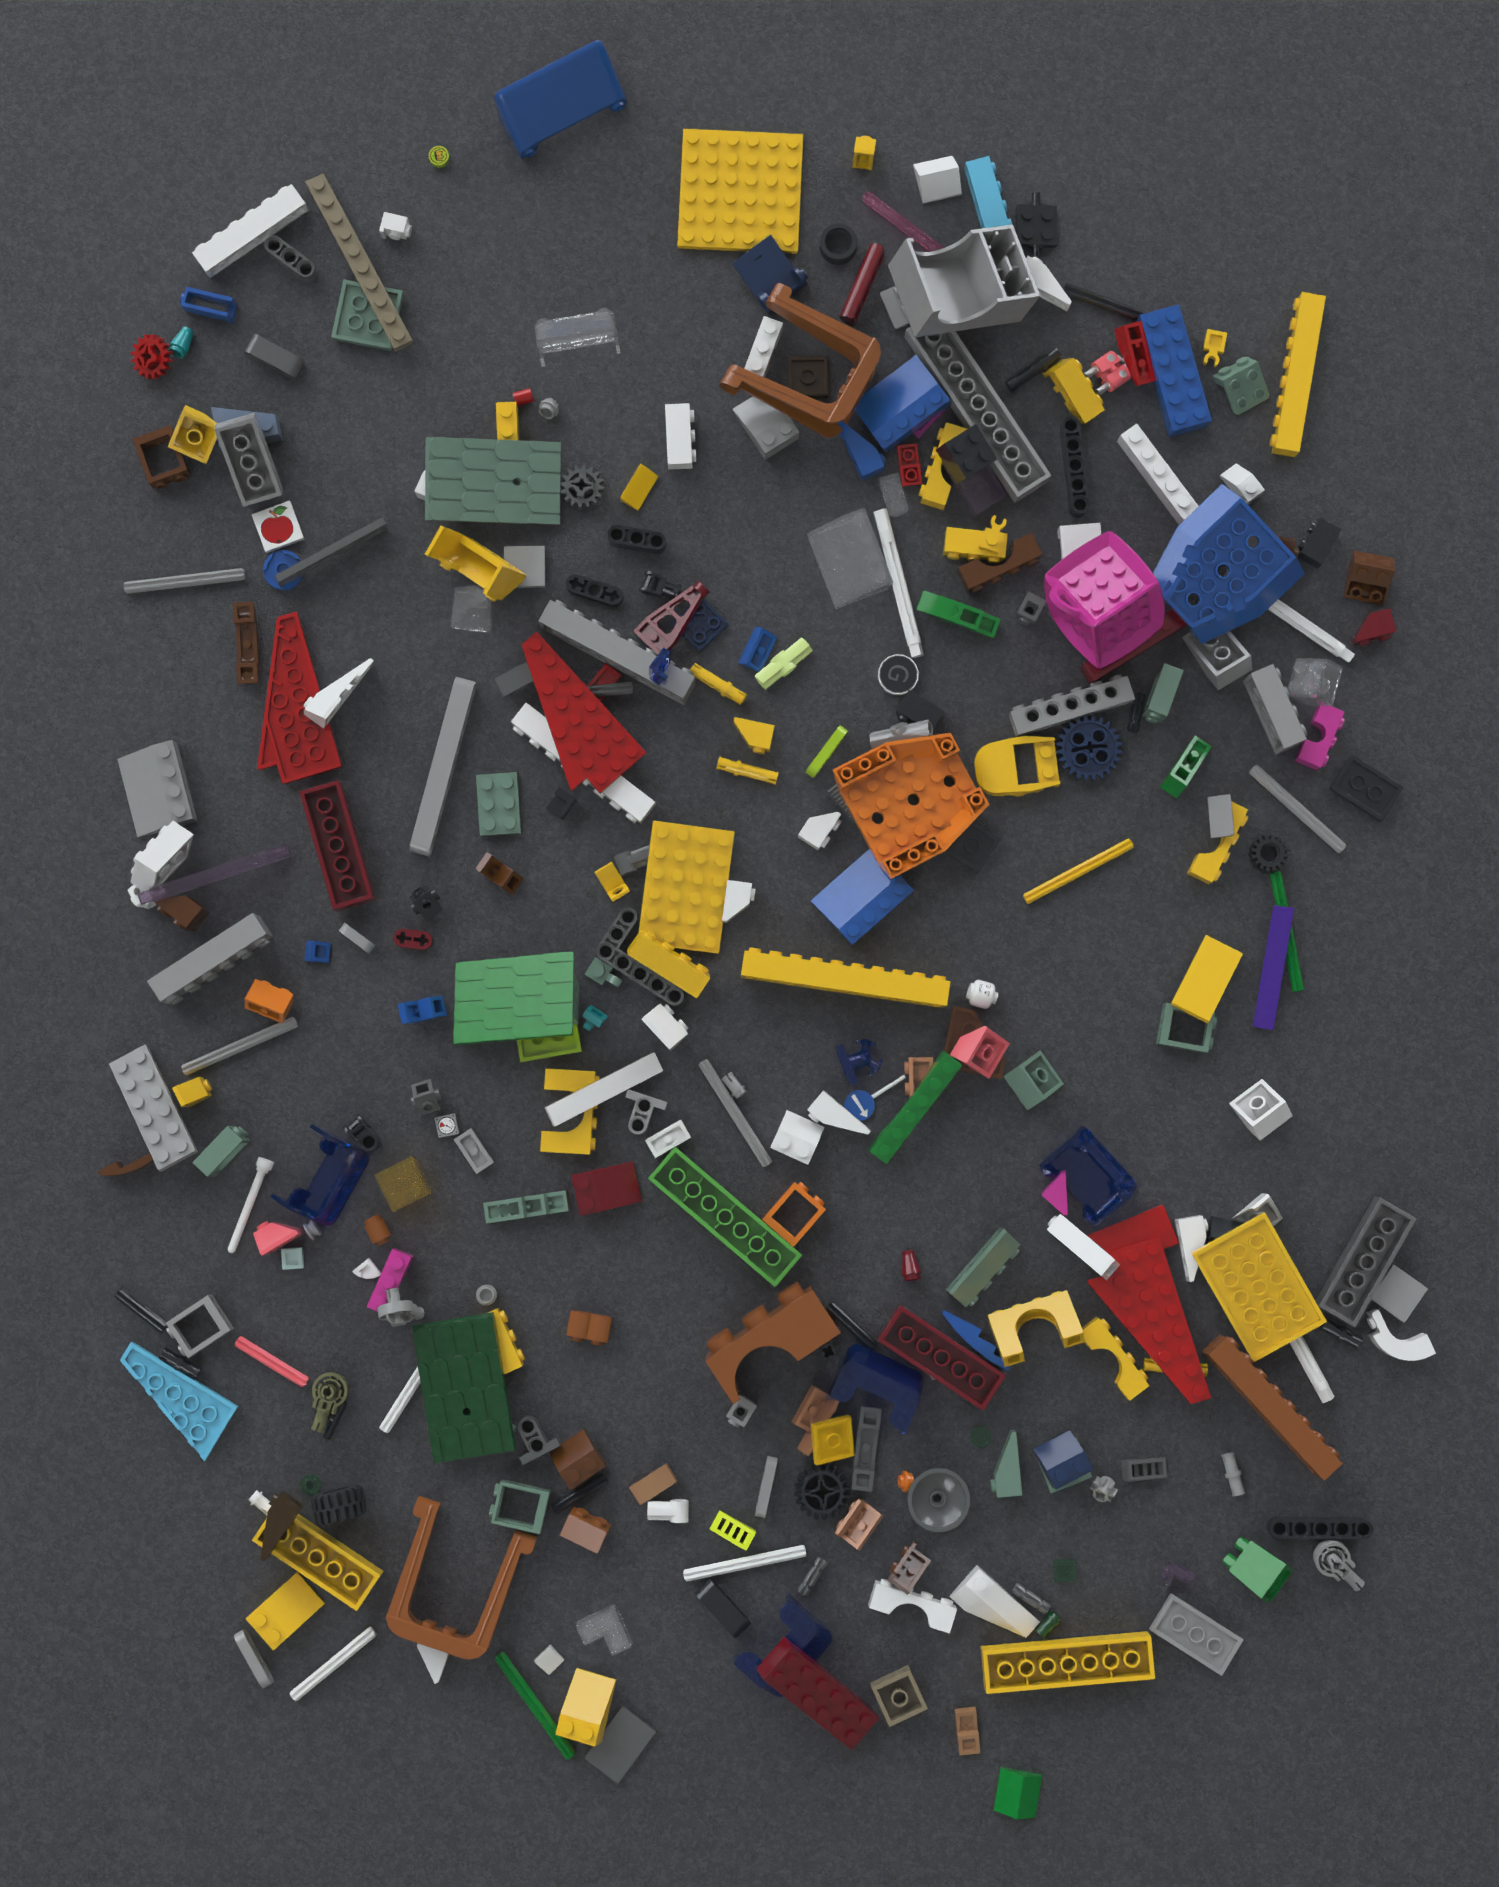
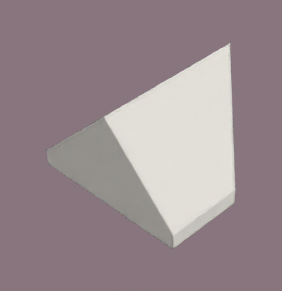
(1261, 1204)

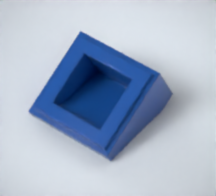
(317, 951)

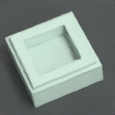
(292, 1258)

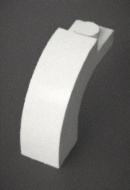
(1410, 1349)

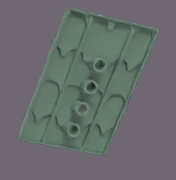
(492, 481)

